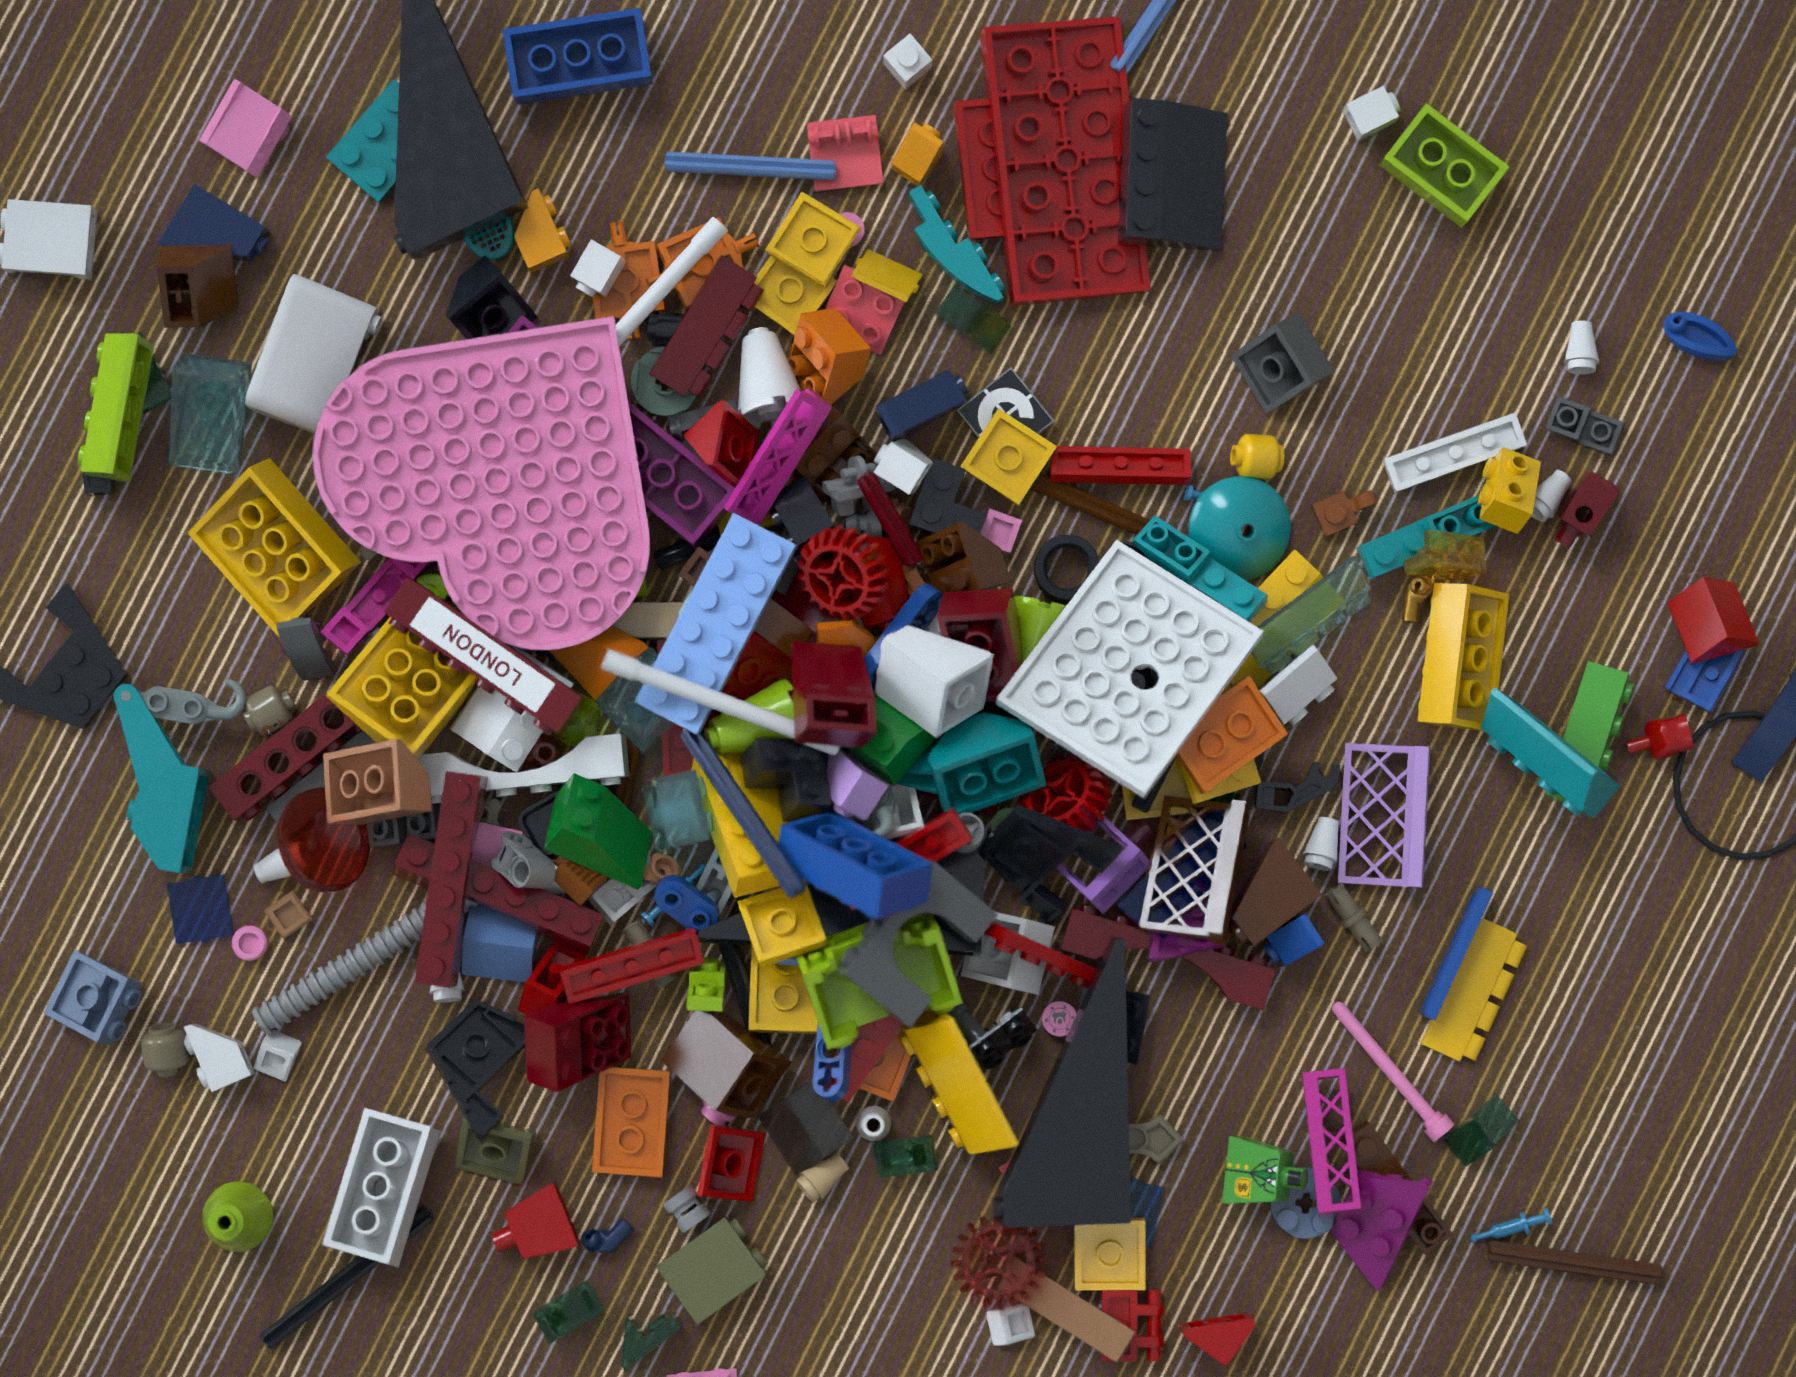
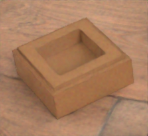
(288, 914)

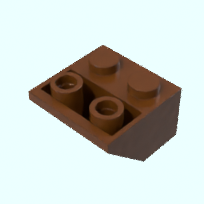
(196, 284)
(831, 451)
(963, 560)

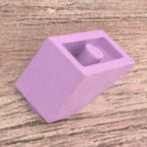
(853, 785)

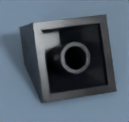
(486, 302)

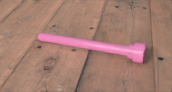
(1434, 1122)

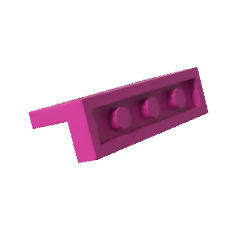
(778, 455)
(1317, 1142)

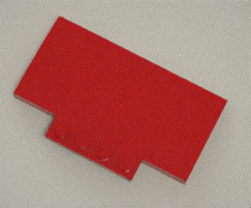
(1048, 160)

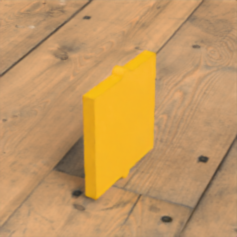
(886, 275)

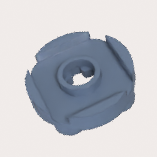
(1300, 1224)

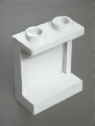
(48, 238)

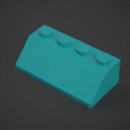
(1547, 755)

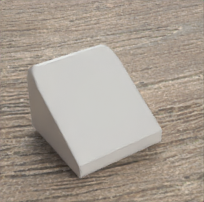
(277, 1055)
(1010, 1324)

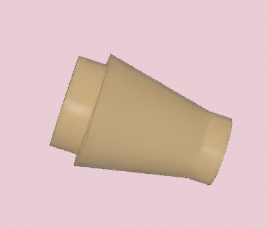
(820, 1178)

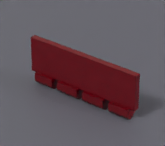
(706, 320)

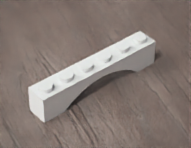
(593, 758)

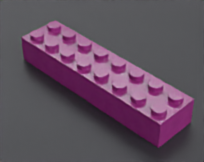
(673, 480)

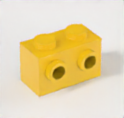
(1509, 490)

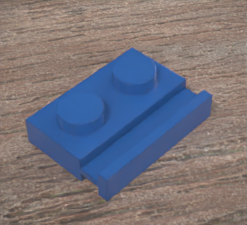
(1704, 681)

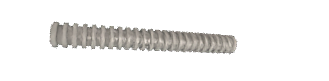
(343, 970)

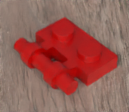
(1124, 1308)

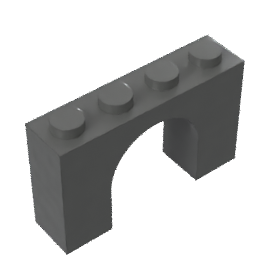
(872, 962)

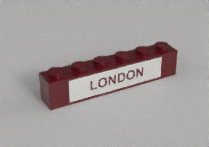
(485, 656)

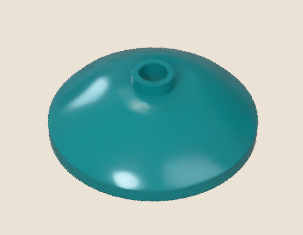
(1223, 512)

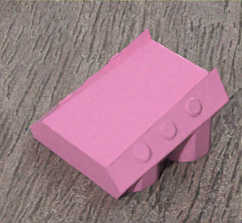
(246, 128)

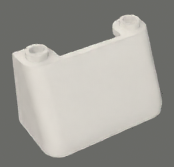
(309, 352)

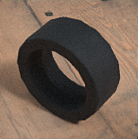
(1048, 549)

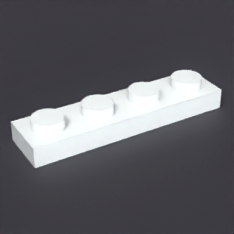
(1454, 452)

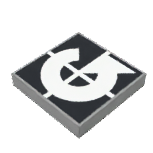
(1010, 396)

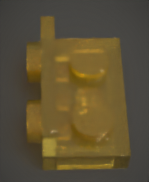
(1448, 557)

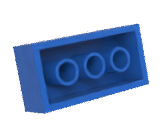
(577, 56)
(856, 864)

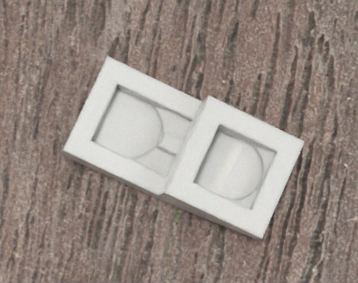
(617, 898)

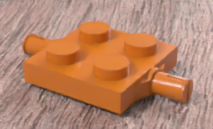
(631, 282)
(692, 282)

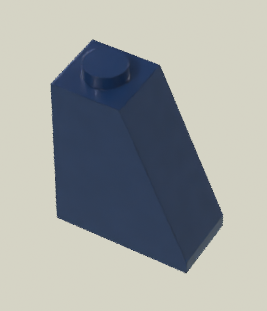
(210, 221)
(921, 405)

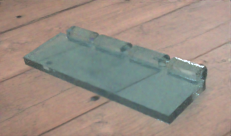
(1314, 609)

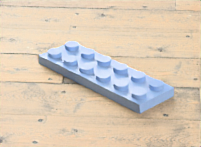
(719, 618)

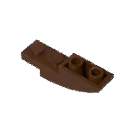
(775, 623)
(1374, 1156)

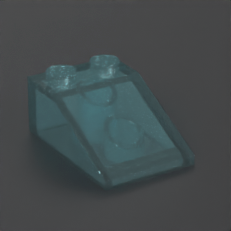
(208, 412)
(677, 810)

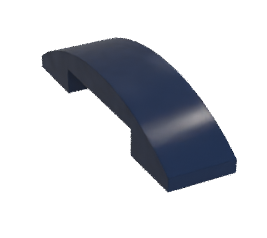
(1771, 736)

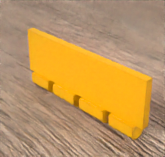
(1468, 996)

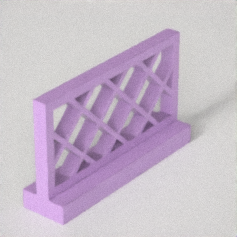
(1415, 815)

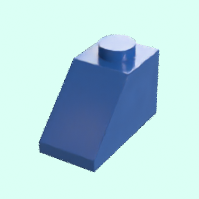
(1292, 940)

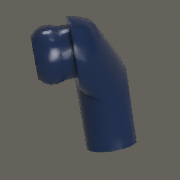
(606, 1241)

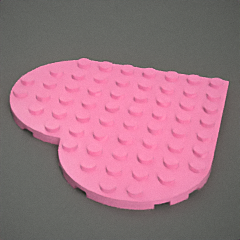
(504, 469)

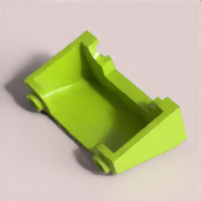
(843, 1007)

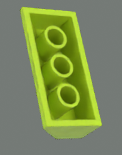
(116, 407)

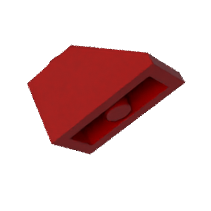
(545, 983)

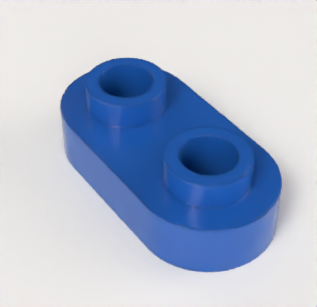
(689, 902)

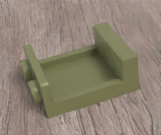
(713, 1269)

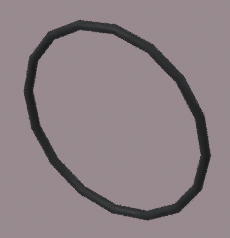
(1677, 795)

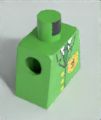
(1260, 1172)

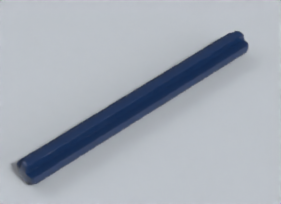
(744, 813)

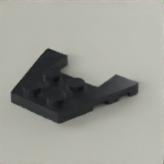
(76, 677)
(1032, 846)
(472, 1054)

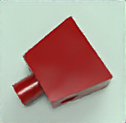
(538, 1225)

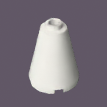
(764, 378)

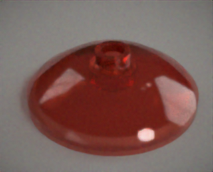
(337, 849)

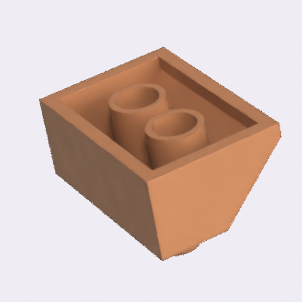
(374, 784)

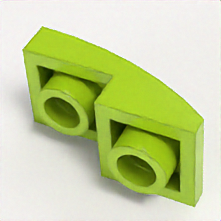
(707, 986)

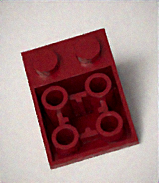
(831, 695)
(576, 1040)

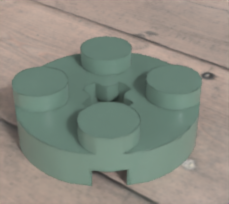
(651, 395)

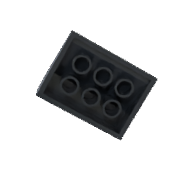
(1172, 175)

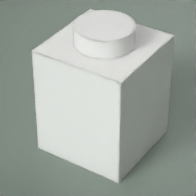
(907, 61)
(1371, 112)
(597, 269)

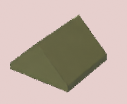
(499, 1155)

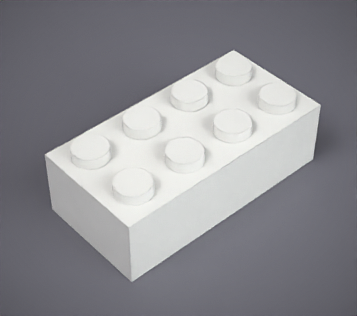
(381, 1187)

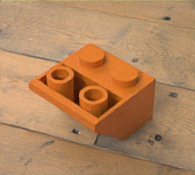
(827, 354)

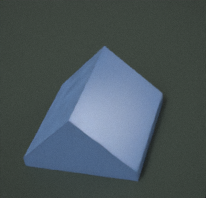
(497, 946)

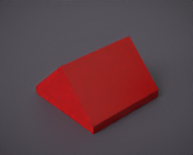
(724, 441)
(1712, 620)
(731, 1163)
(1220, 1335)

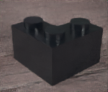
(937, 504)
(801, 514)
(793, 770)

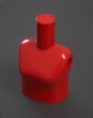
(1663, 738)

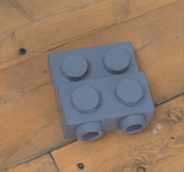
(94, 999)

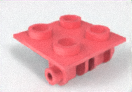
(853, 147)
(865, 308)

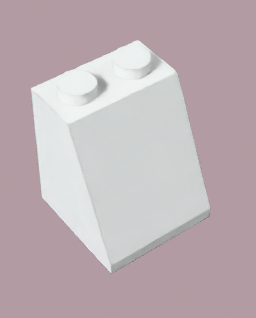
(932, 678)

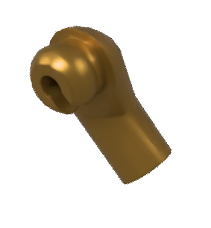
(1415, 594)

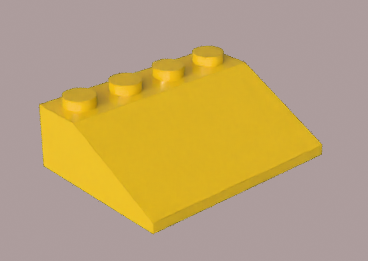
(273, 545)
(401, 690)
(739, 857)
(957, 1083)

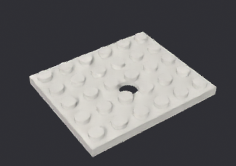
(1122, 621)

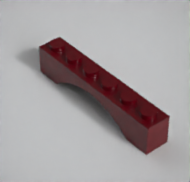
(539, 909)
(444, 911)
(1238, 979)

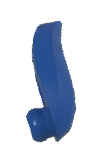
(1699, 336)

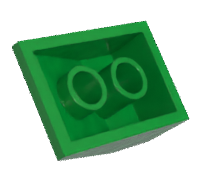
(894, 745)
(598, 832)

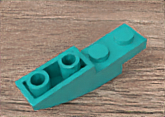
(959, 261)
(1393, 548)
(1194, 566)

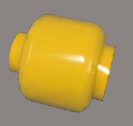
(1257, 456)

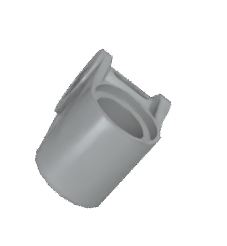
(523, 862)

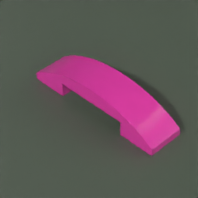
(367, 608)

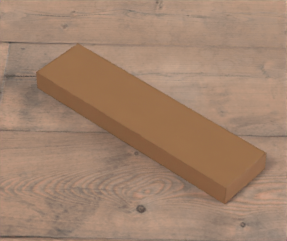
(1074, 1314)

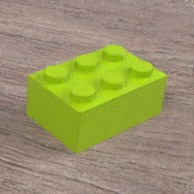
(1444, 165)

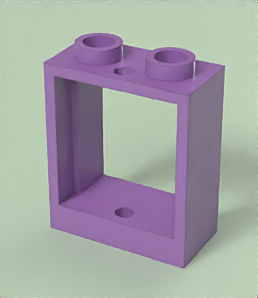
(1116, 877)

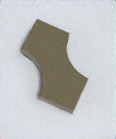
(1153, 1138)

